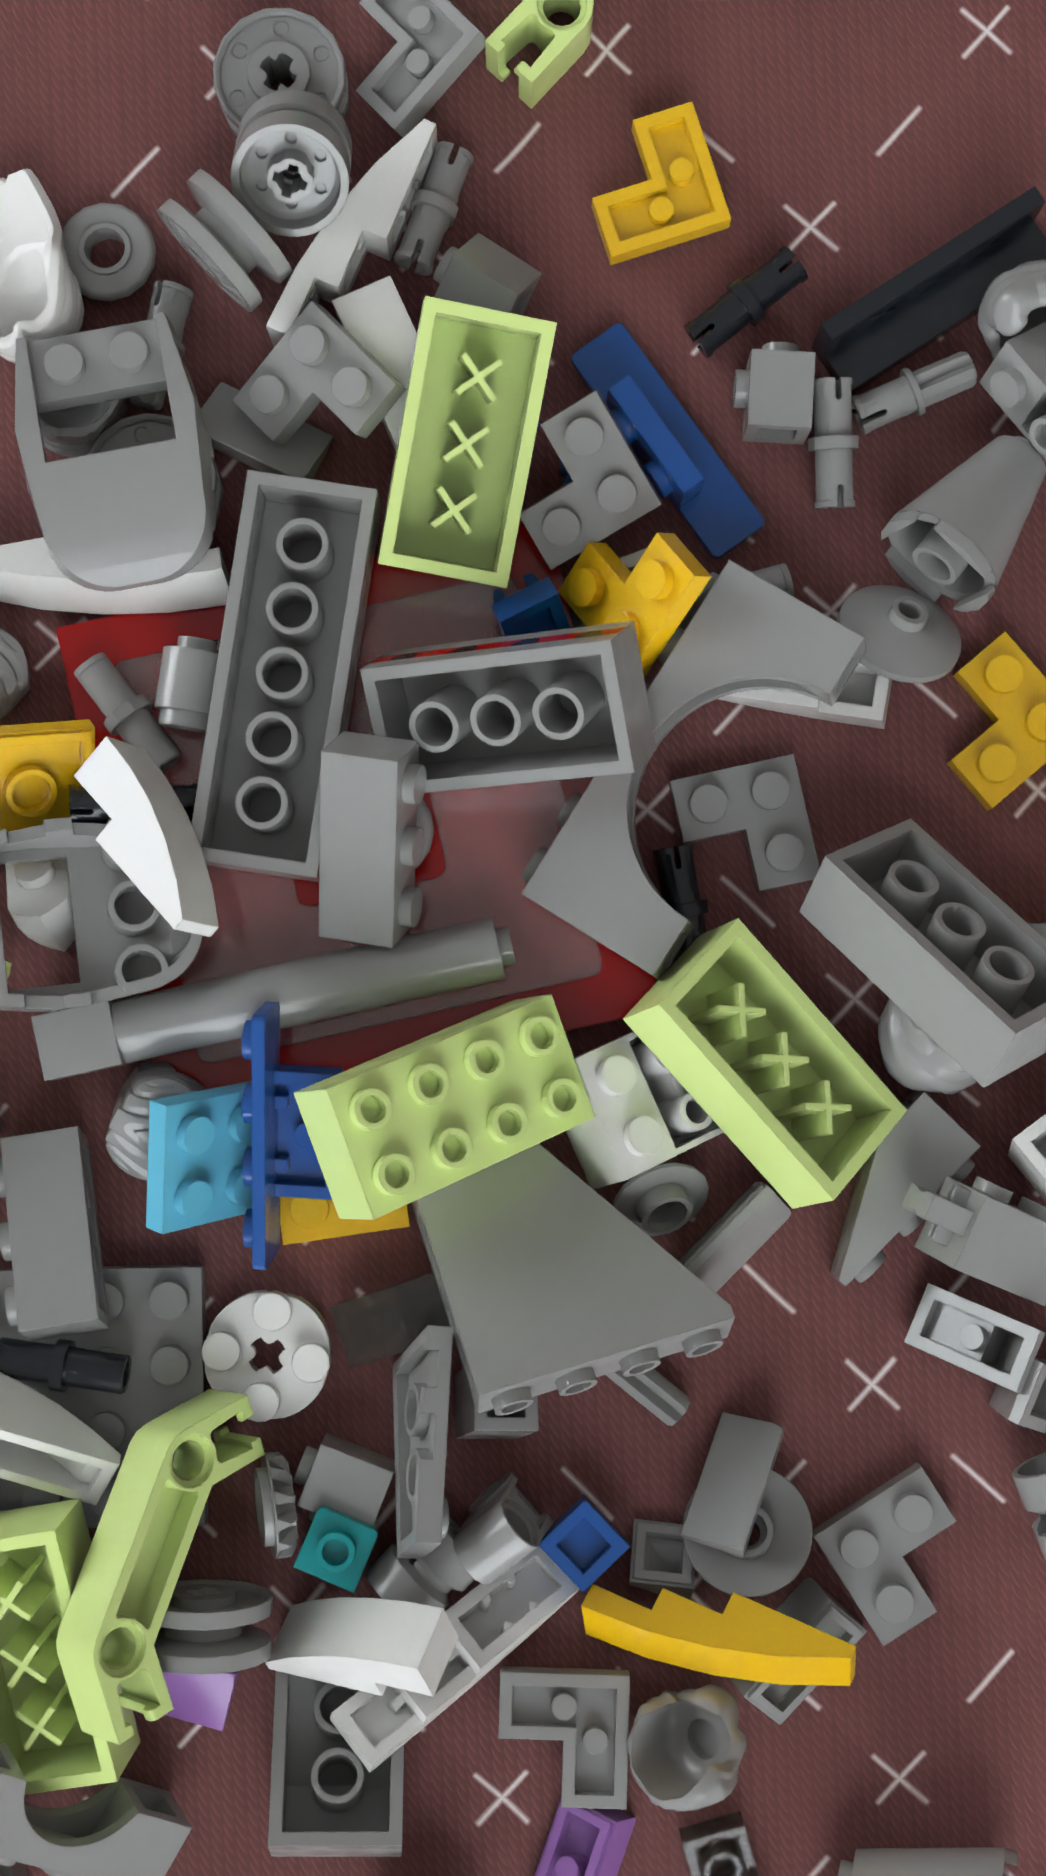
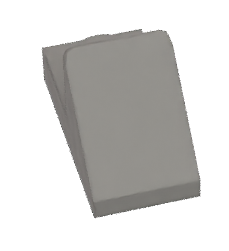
(974, 1338)

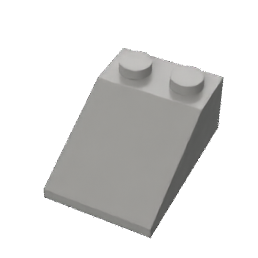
(320, 1788)

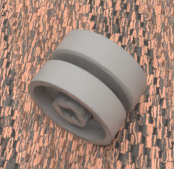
(292, 163)

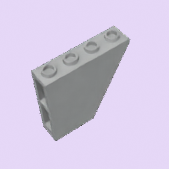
(556, 1284)

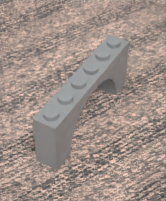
(736, 642)

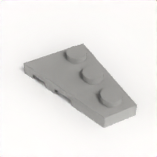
(420, 1441)

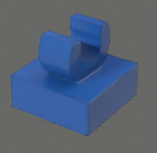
(530, 609)
(583, 1543)

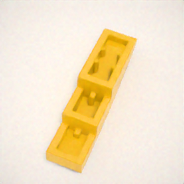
(739, 1644)

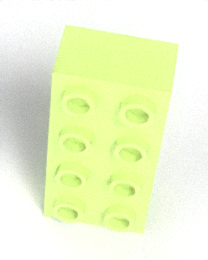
(466, 441)
(766, 1065)
(444, 1107)
(38, 1572)

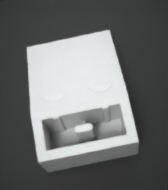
(638, 1113)

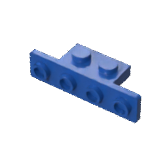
(668, 442)
(281, 1150)

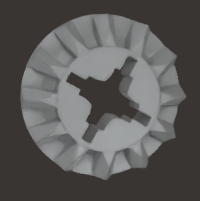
(275, 1505)

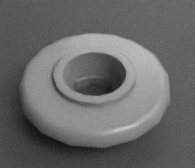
(116, 223)
(663, 1197)

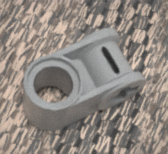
(499, 1531)

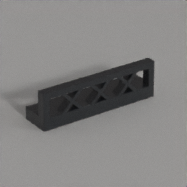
(929, 295)

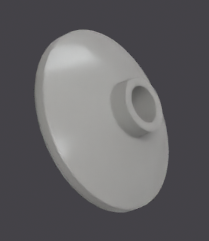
(903, 633)
(774, 1559)

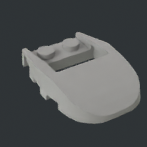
(125, 511)
(118, 932)

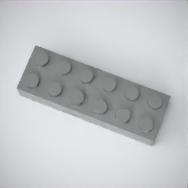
(284, 670)

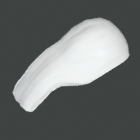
(36, 283)

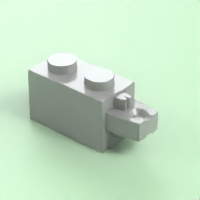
(984, 1234)

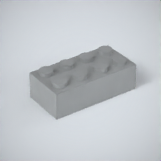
(937, 947)

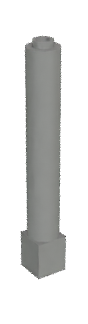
(306, 989)

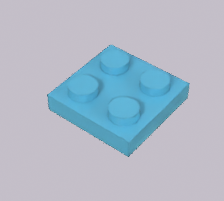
(197, 1159)

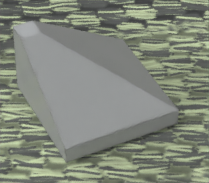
(660, 1558)

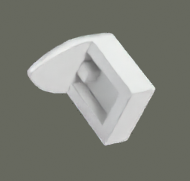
(41, 901)

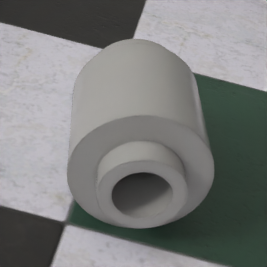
(186, 683)

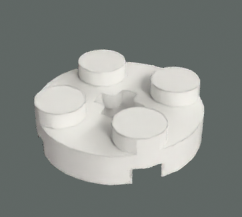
(272, 1317)

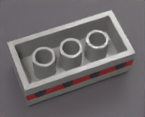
(517, 706)

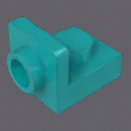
(336, 1548)

